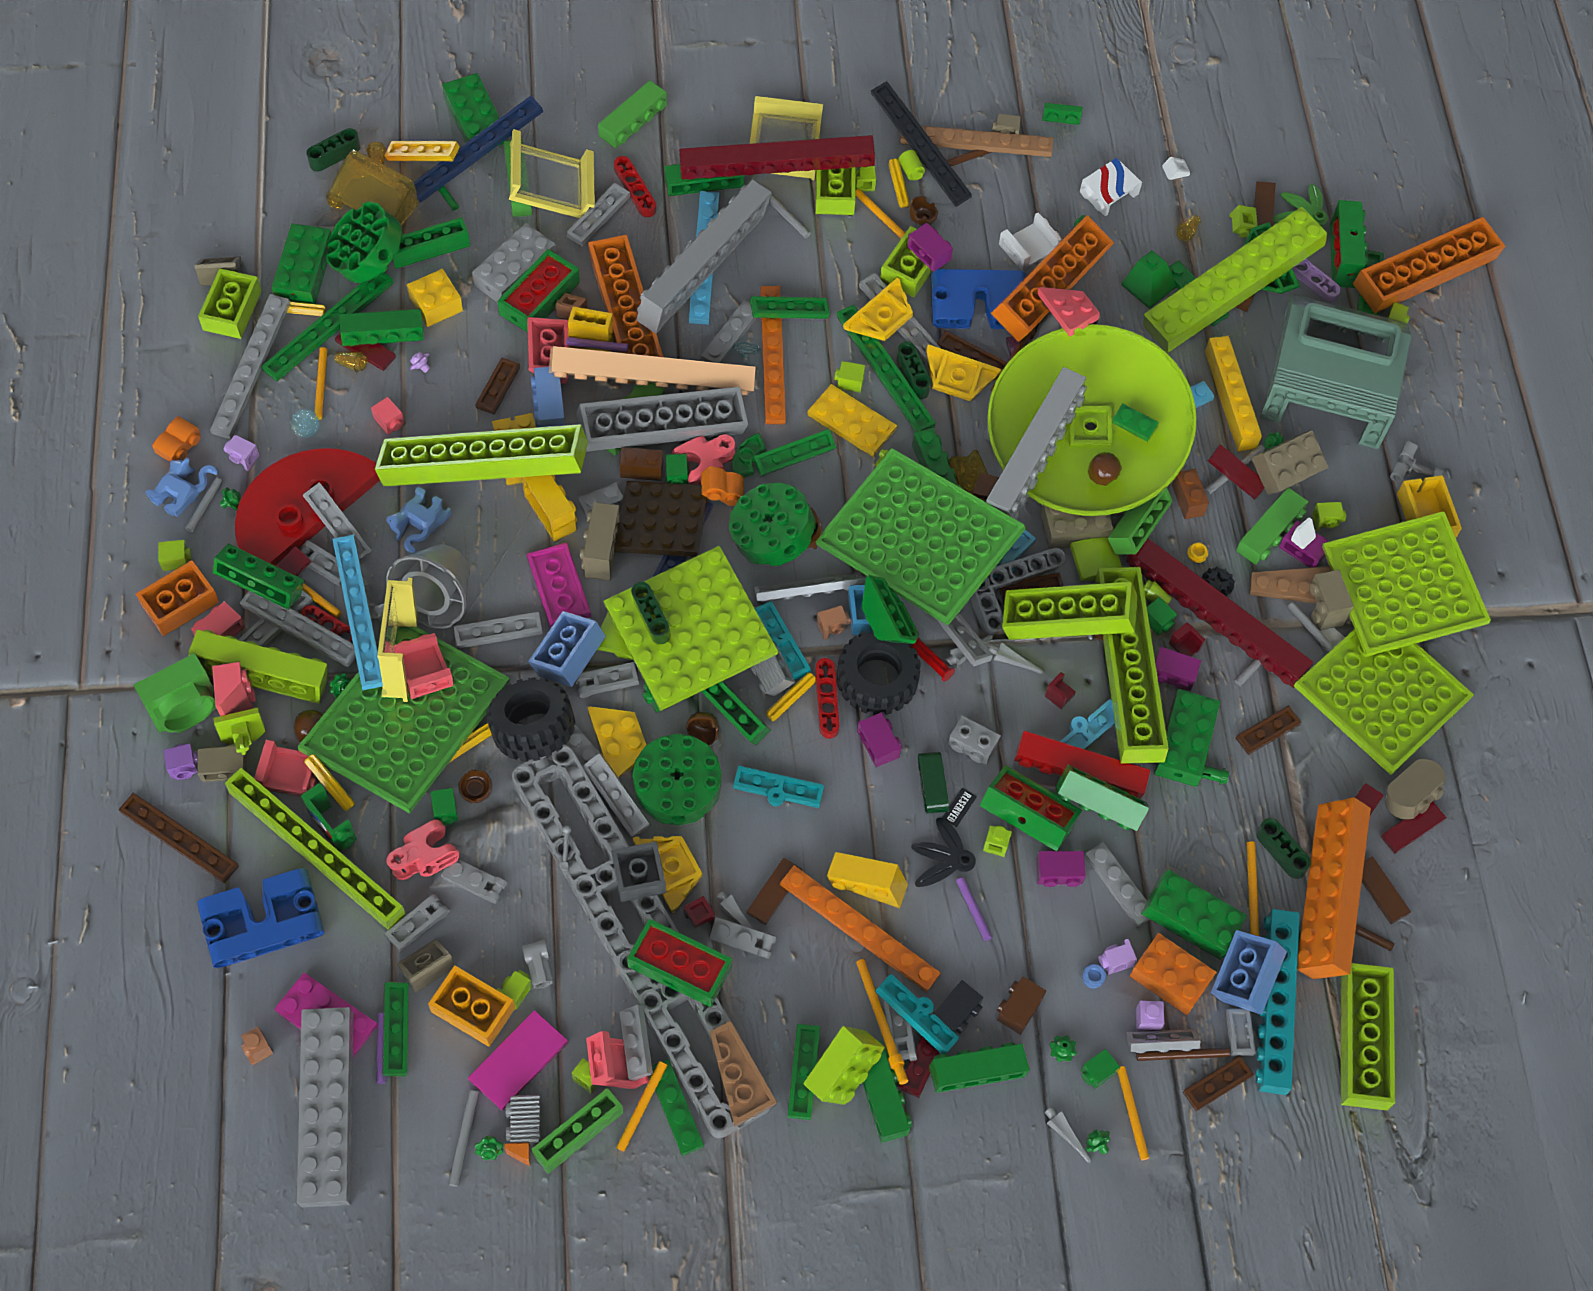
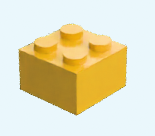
(435, 297)

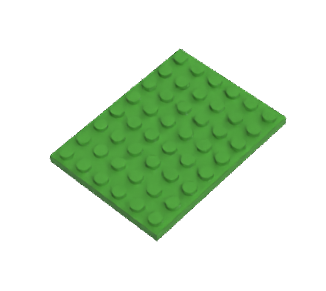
(920, 535)
(402, 745)

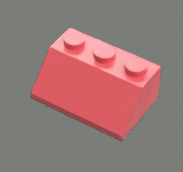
(542, 336)
(232, 689)

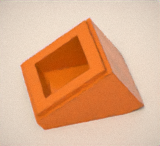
(519, 1151)

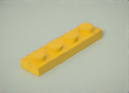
(422, 151)

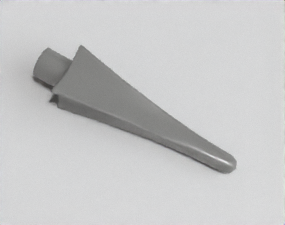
(1006, 655)
(958, 657)
(731, 908)
(1061, 1126)

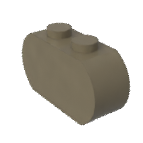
(1415, 789)

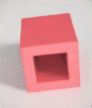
(388, 415)

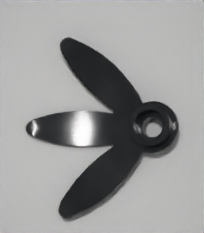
(939, 852)

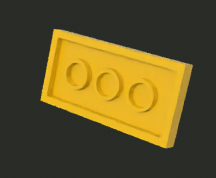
(852, 420)

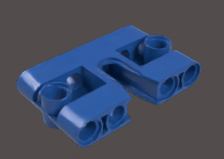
(962, 287)
(283, 926)

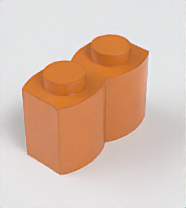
(177, 440)
(722, 485)

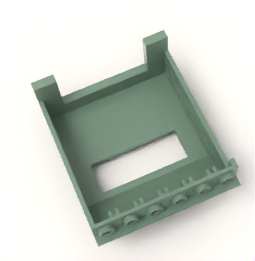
(1338, 375)

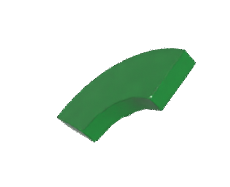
(743, 458)

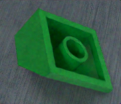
(1150, 280)

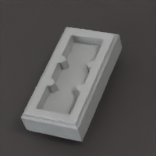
(1240, 1032)

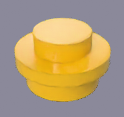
(1197, 552)

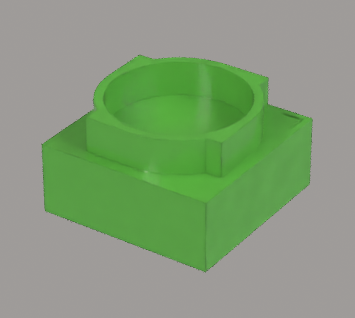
(178, 695)

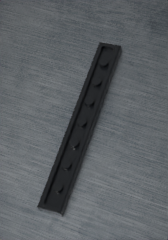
(921, 144)

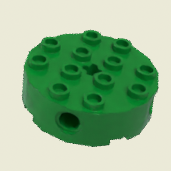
(364, 242)
(772, 524)
(682, 759)

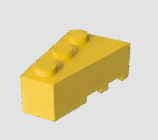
(868, 878)

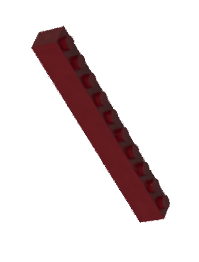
(777, 157)
(1221, 613)

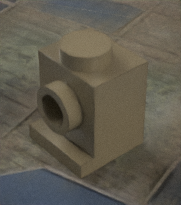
(1007, 124)

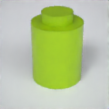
(911, 165)

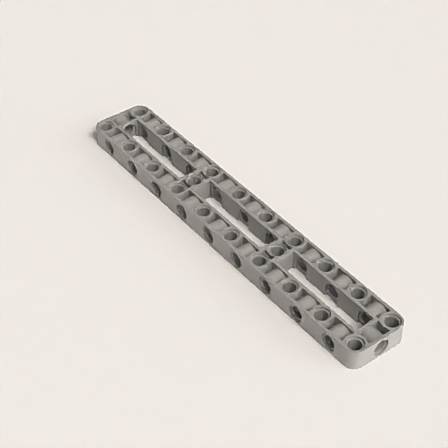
(614, 940)

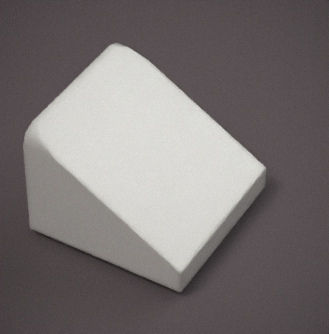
(1175, 168)
(1304, 533)

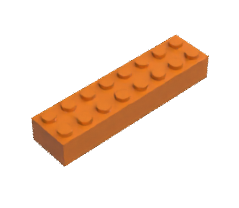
(1428, 264)
(1058, 270)
(621, 293)
(1333, 889)

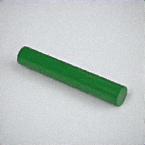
(448, 198)

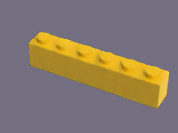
(1233, 393)

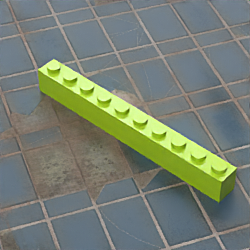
(315, 849)

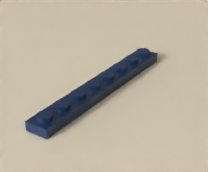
(477, 147)

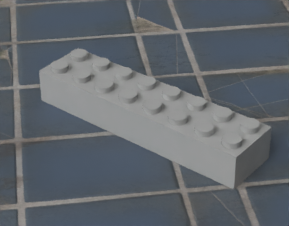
(662, 418)
(1038, 443)
(325, 1108)

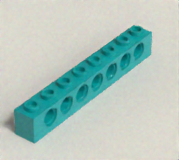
(1279, 1081)

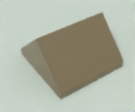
(208, 268)
(426, 965)

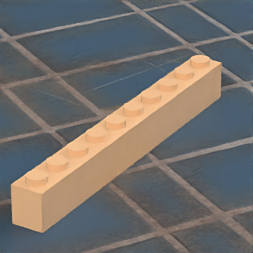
(649, 369)

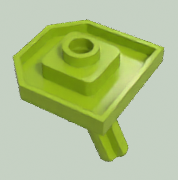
(240, 728)

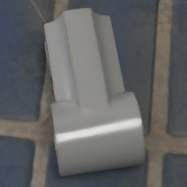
(537, 961)

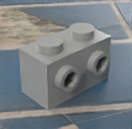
(974, 740)

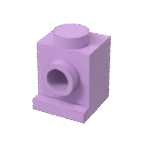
(242, 451)
(1118, 957)

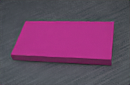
(558, 582)
(518, 1060)

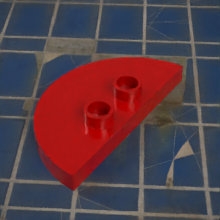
(277, 516)

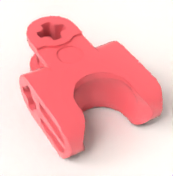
(707, 454)
(419, 855)

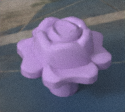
(419, 361)

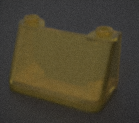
(367, 180)

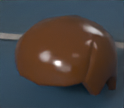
(922, 211)
(1104, 468)
(305, 722)
(703, 727)
(475, 786)

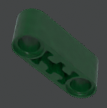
(332, 149)
(913, 359)
(650, 600)
(933, 782)
(1284, 841)

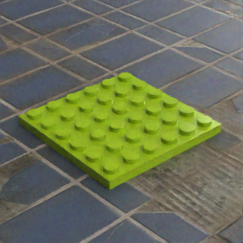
(1407, 583)
(709, 624)
(1385, 699)

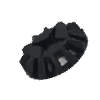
(1228, 583)

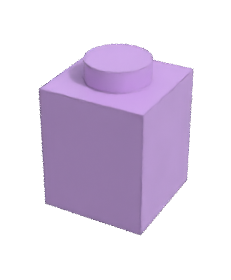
(1149, 1016)

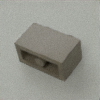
(219, 763)

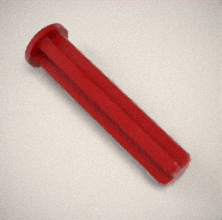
(933, 660)

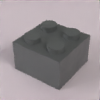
(638, 871)

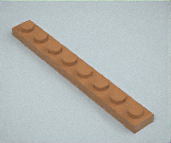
(989, 141)

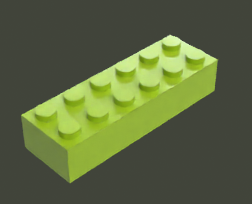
(1070, 611)
(265, 667)
(1368, 1037)

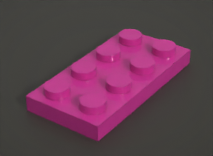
(312, 995)

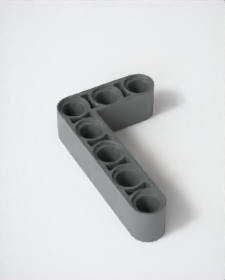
(1007, 578)

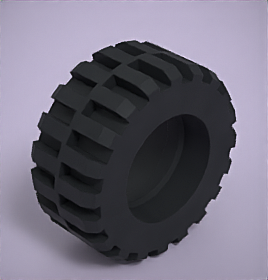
(874, 696)
(537, 738)

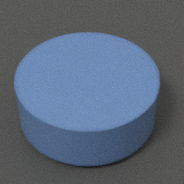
(1093, 976)

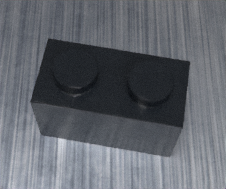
(959, 1007)

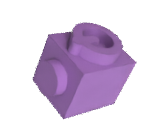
(181, 761)

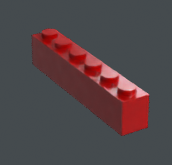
(1053, 757)

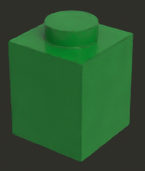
(677, 468)
(1161, 616)
(444, 806)
(1099, 1069)

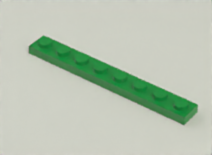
(325, 326)
(890, 376)

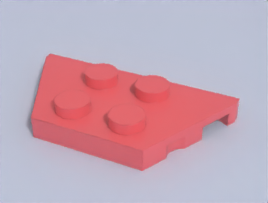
(1069, 308)

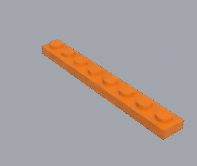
(773, 363)
(860, 928)

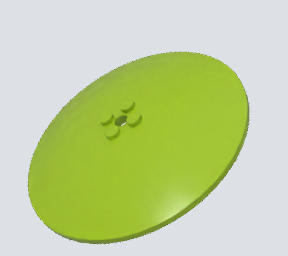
(1117, 371)

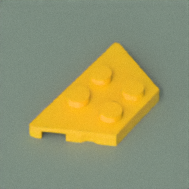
(882, 314)
(958, 374)
(618, 737)
(678, 867)

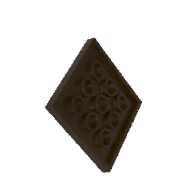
(661, 519)

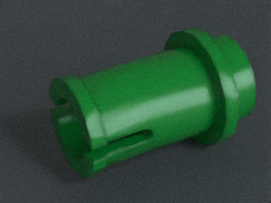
(1215, 774)

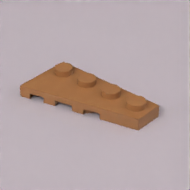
(1286, 584)
(741, 1079)

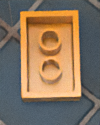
(471, 1006)

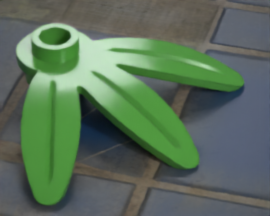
(1313, 209)

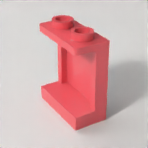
(424, 665)
(284, 770)
(608, 1062)

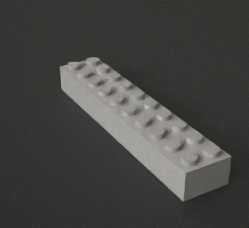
(702, 256)

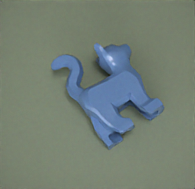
(177, 488)
(419, 516)

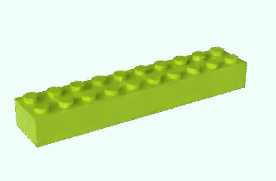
(1234, 279)
(482, 455)
(1134, 680)

